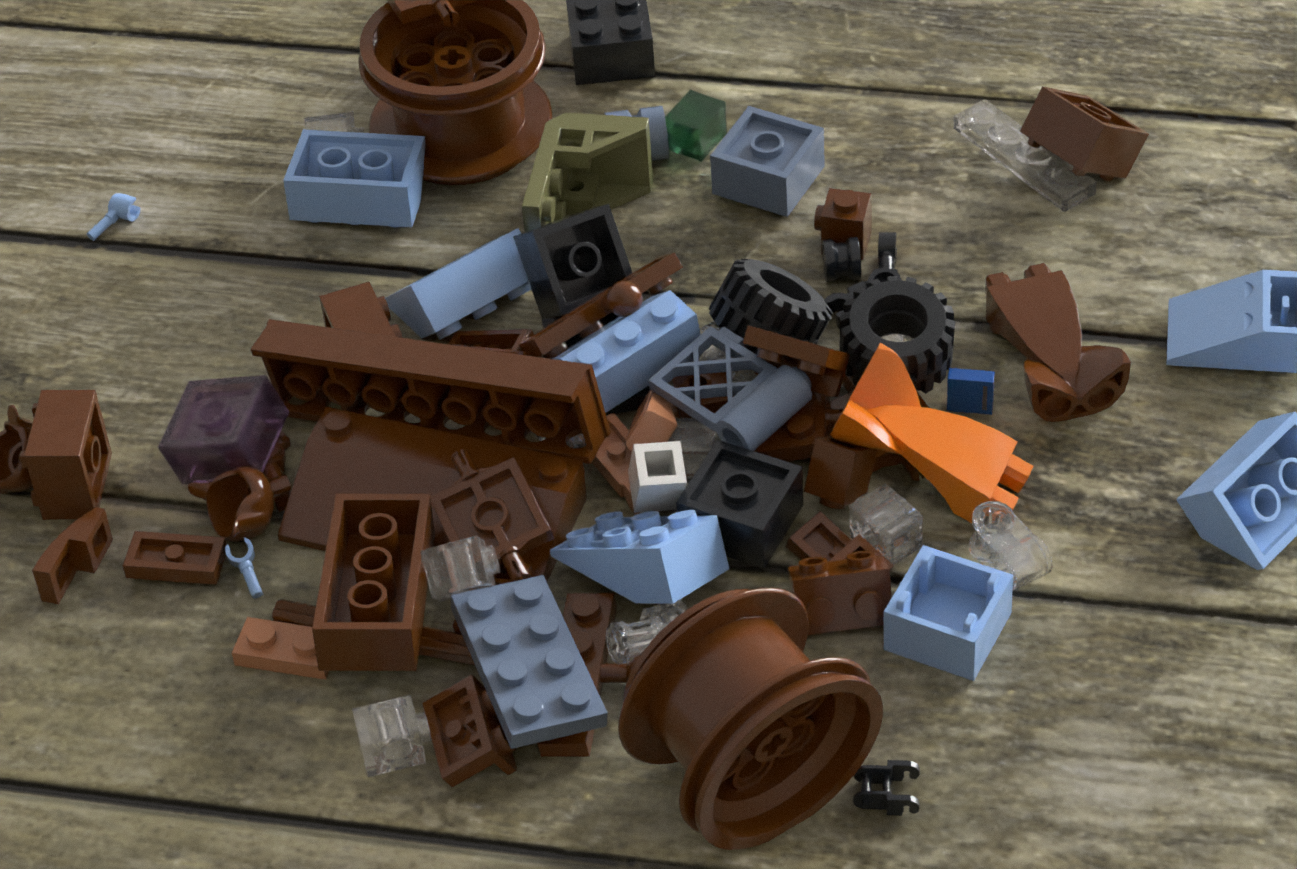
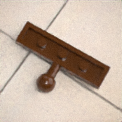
(621, 299)
(587, 619)

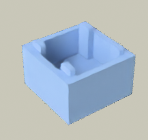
(948, 612)

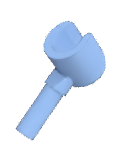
(119, 207)
(246, 568)

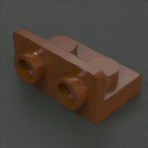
(821, 364)
(467, 732)

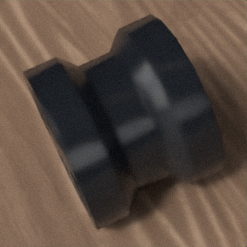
(841, 259)

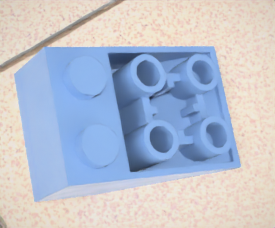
(1237, 324)
(647, 554)

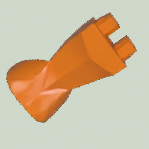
(948, 449)

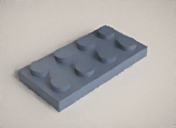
(528, 661)

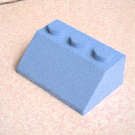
(355, 178)
(462, 288)
(635, 346)
(1250, 494)

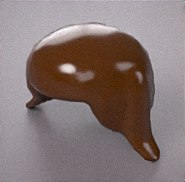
(13, 441)
(237, 503)

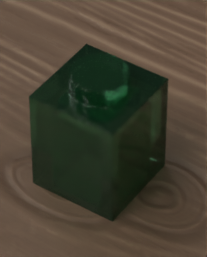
(696, 125)

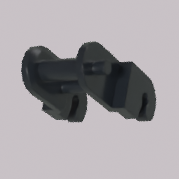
(886, 775)

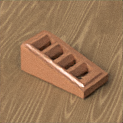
(651, 422)

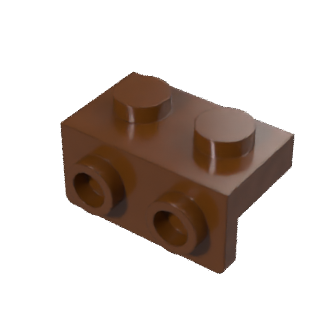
(842, 592)

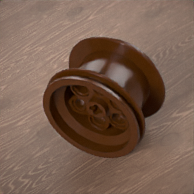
(459, 87)
(748, 716)

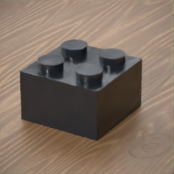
(610, 40)
(572, 259)

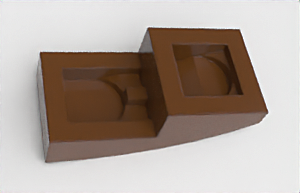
(824, 539)
(75, 549)

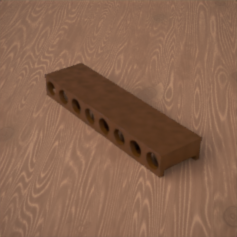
(436, 385)

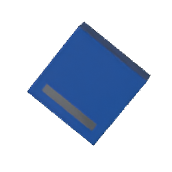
(970, 391)

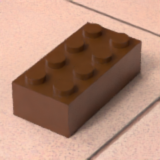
(373, 583)

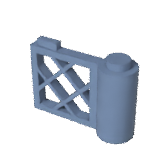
(758, 404)

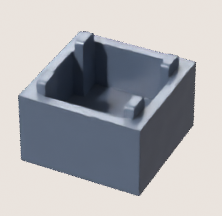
(767, 161)

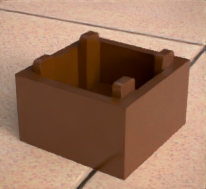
(1083, 133)
(67, 453)

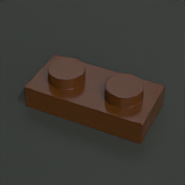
(175, 557)

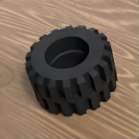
(769, 300)
(904, 310)

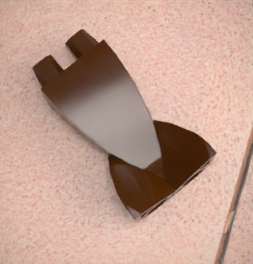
(1044, 325)

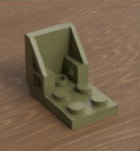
(586, 165)

